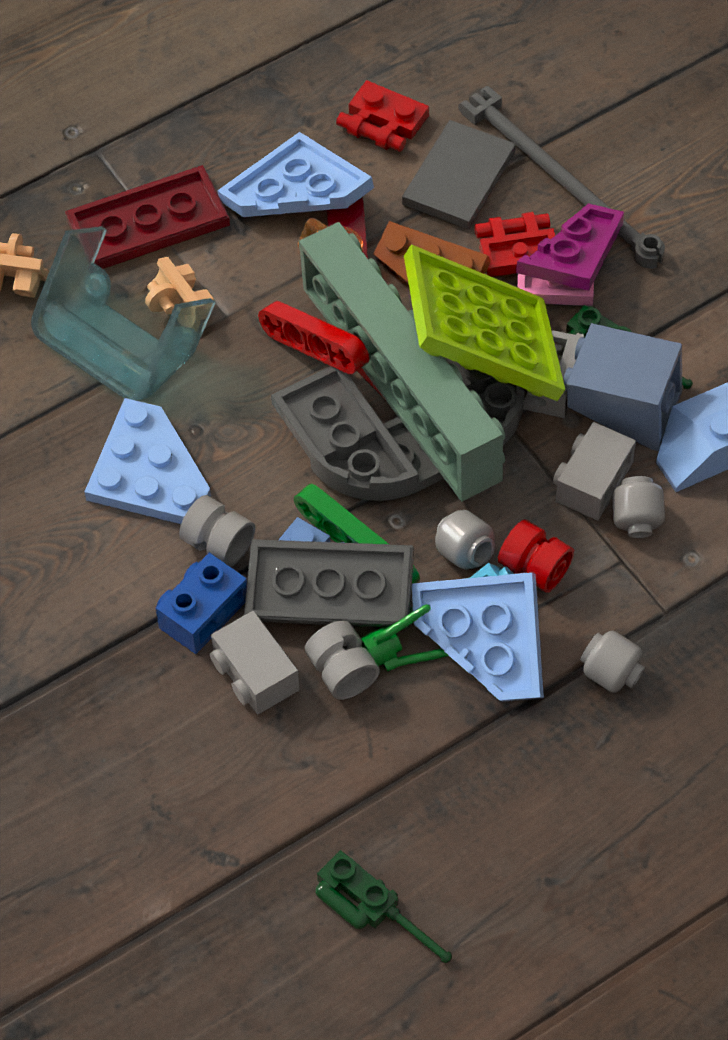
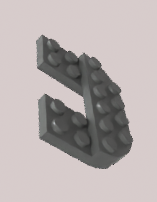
(360, 453)

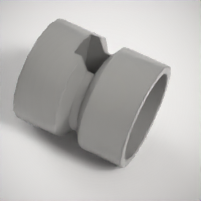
(217, 531)
(342, 660)

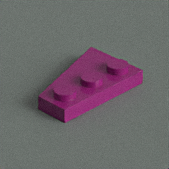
(577, 250)

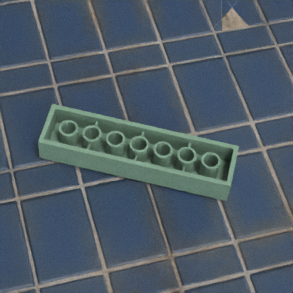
(418, 386)

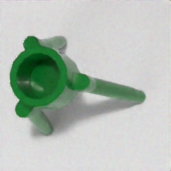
(385, 643)

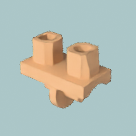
(18, 262)
(172, 287)

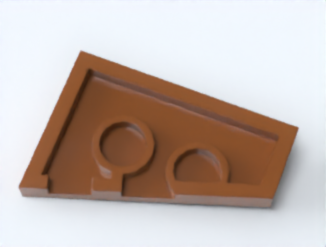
(399, 238)

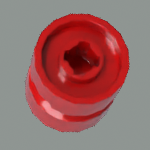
(529, 551)

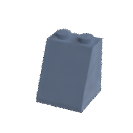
(626, 382)

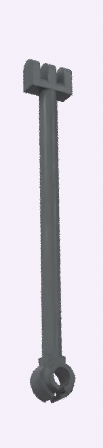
(487, 108)

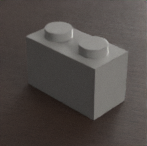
(594, 470)
(254, 663)

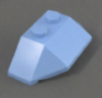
(696, 439)

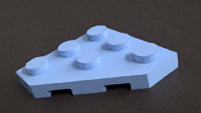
(294, 180)
(146, 466)
(487, 630)

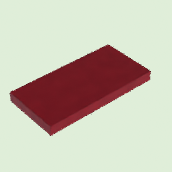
(152, 216)

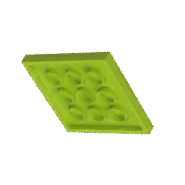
(483, 323)

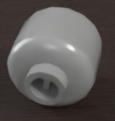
(638, 506)
(465, 539)
(612, 661)

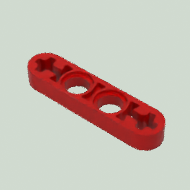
(314, 337)

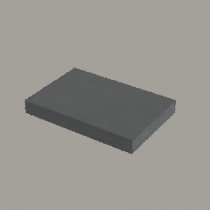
(458, 174)

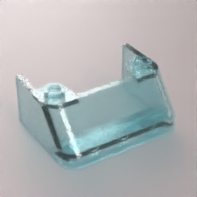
(99, 340)

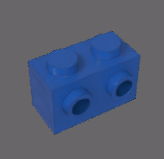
(201, 602)

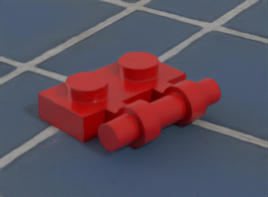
(386, 109)
(508, 249)

